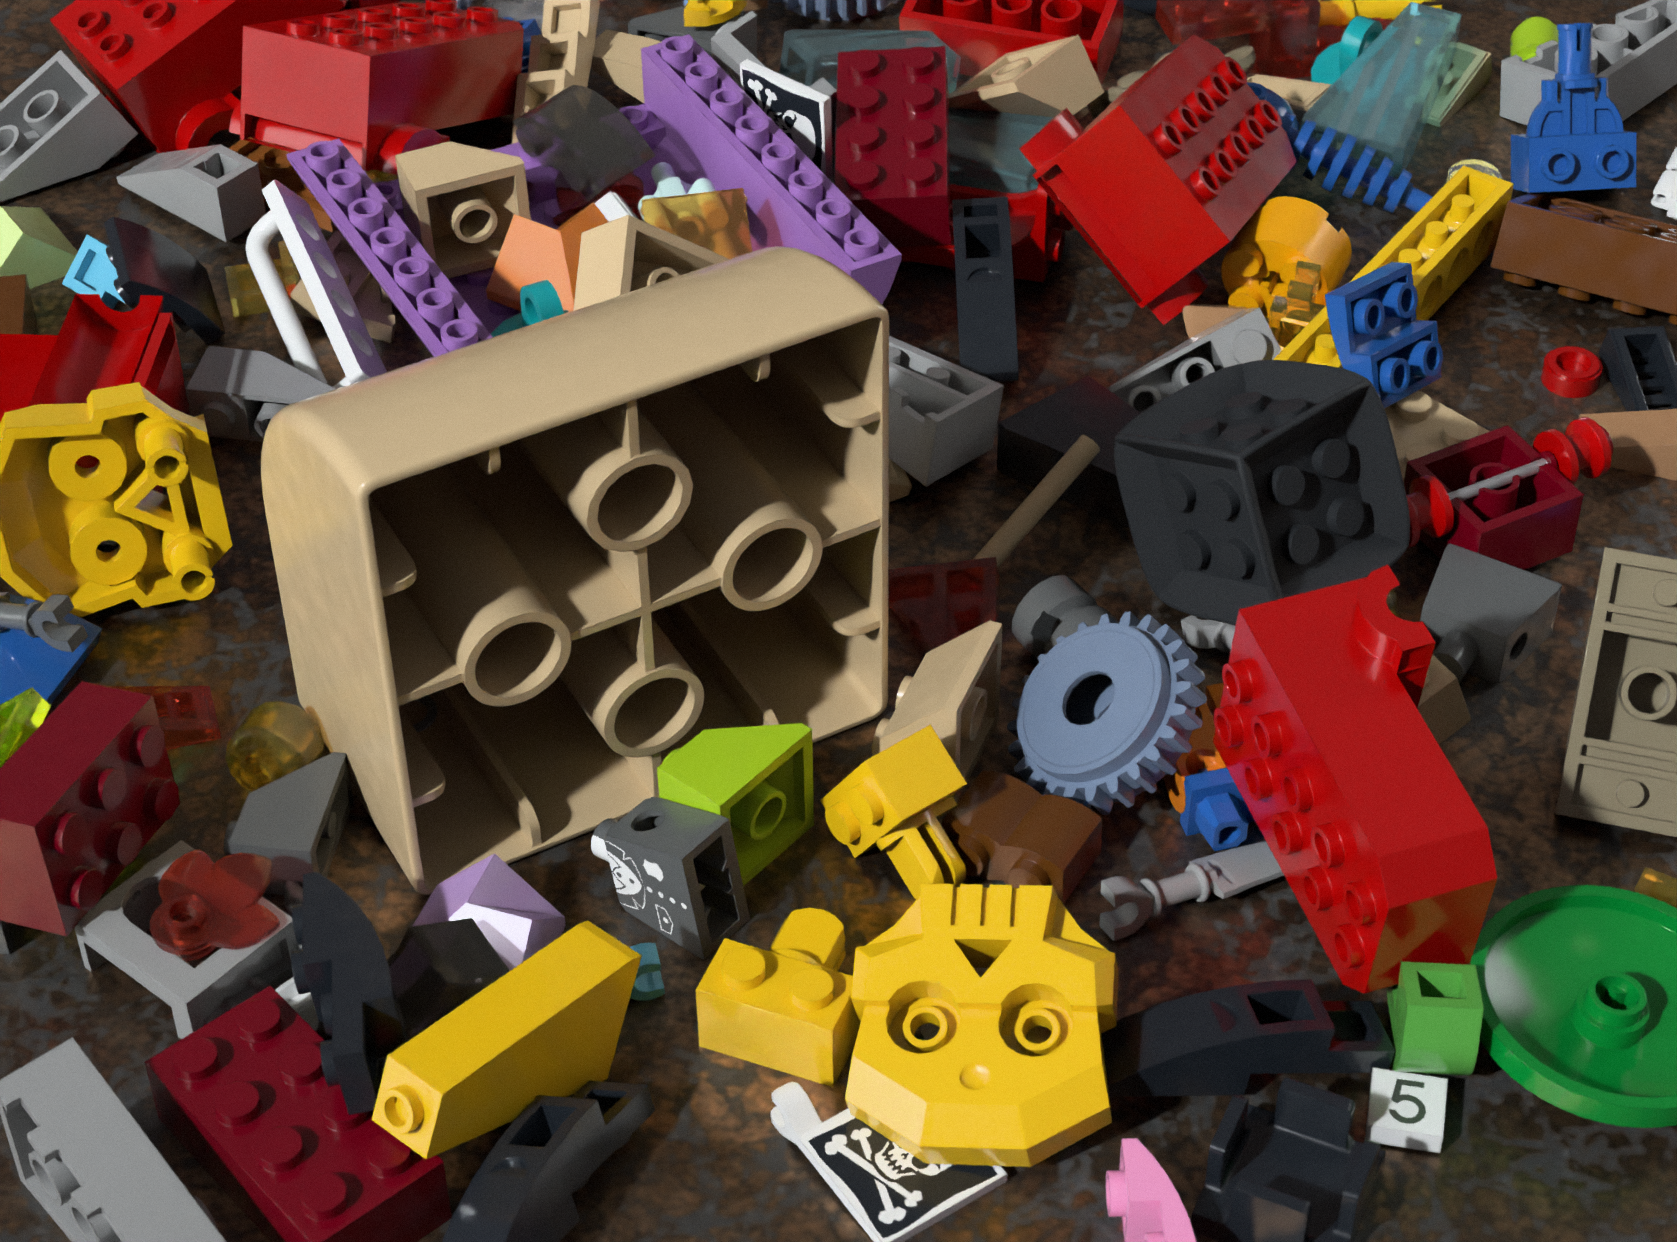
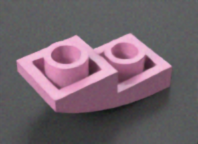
(1145, 1198)

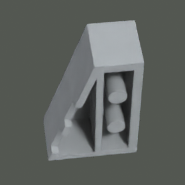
(937, 413)

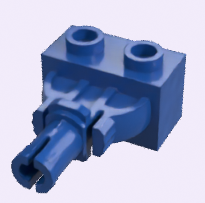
(1575, 129)

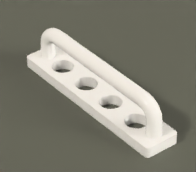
(324, 285)

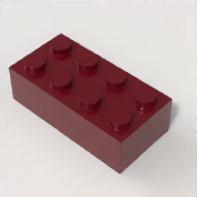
(896, 141)
(281, 1142)

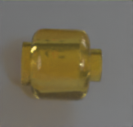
(272, 743)

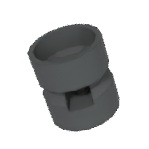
(1051, 611)

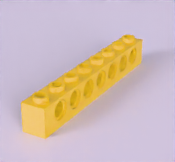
(1440, 242)

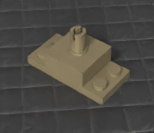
(1625, 700)

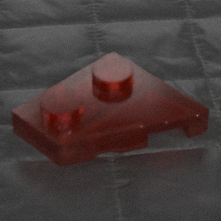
(945, 598)

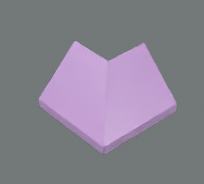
(501, 904)

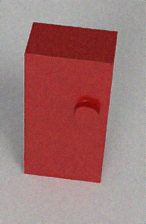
(990, 28)

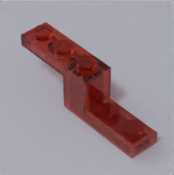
(1281, 31)

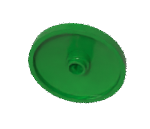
(1585, 1001)

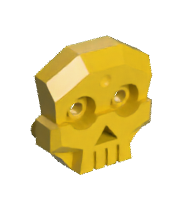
(61, 512)
(979, 1084)

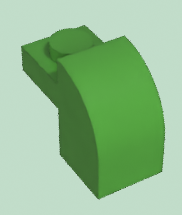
(1435, 1018)

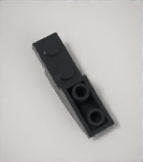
(985, 288)
(349, 987)
(1226, 1034)
(543, 1159)

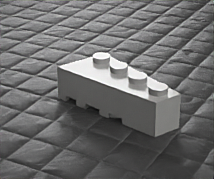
(1633, 53)
(91, 1157)

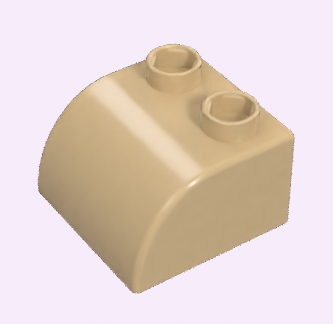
(589, 552)

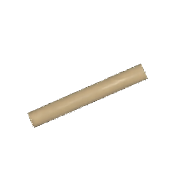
(1040, 500)

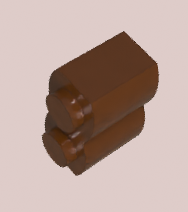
(1023, 836)

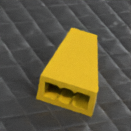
(521, 1037)

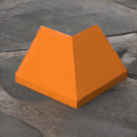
(538, 254)

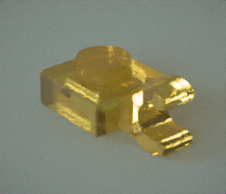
(1293, 313)

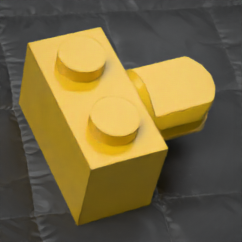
(897, 806)
(783, 1003)

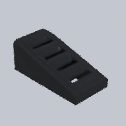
(1640, 344)

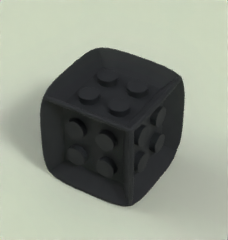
(1261, 486)

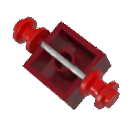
(1504, 494)

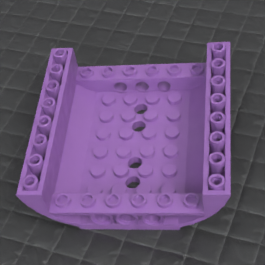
(690, 120)

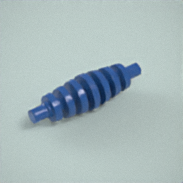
(1359, 172)

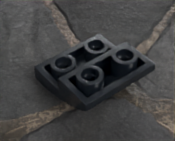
(159, 267)

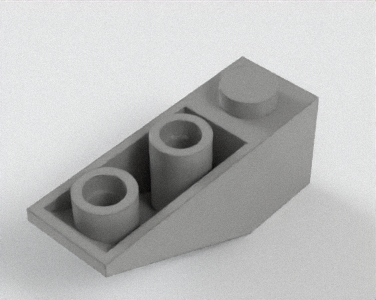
(203, 186)
(1228, 343)
(245, 390)

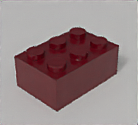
(80, 805)

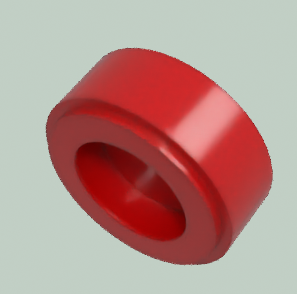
(1571, 372)

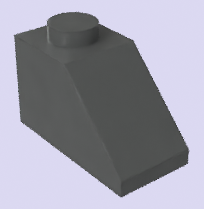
(295, 820)

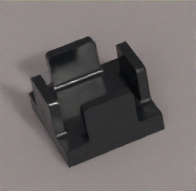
(1287, 1171)

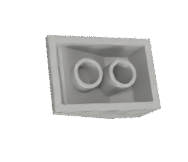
(56, 129)

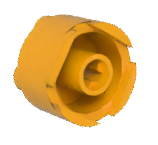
(1271, 245)

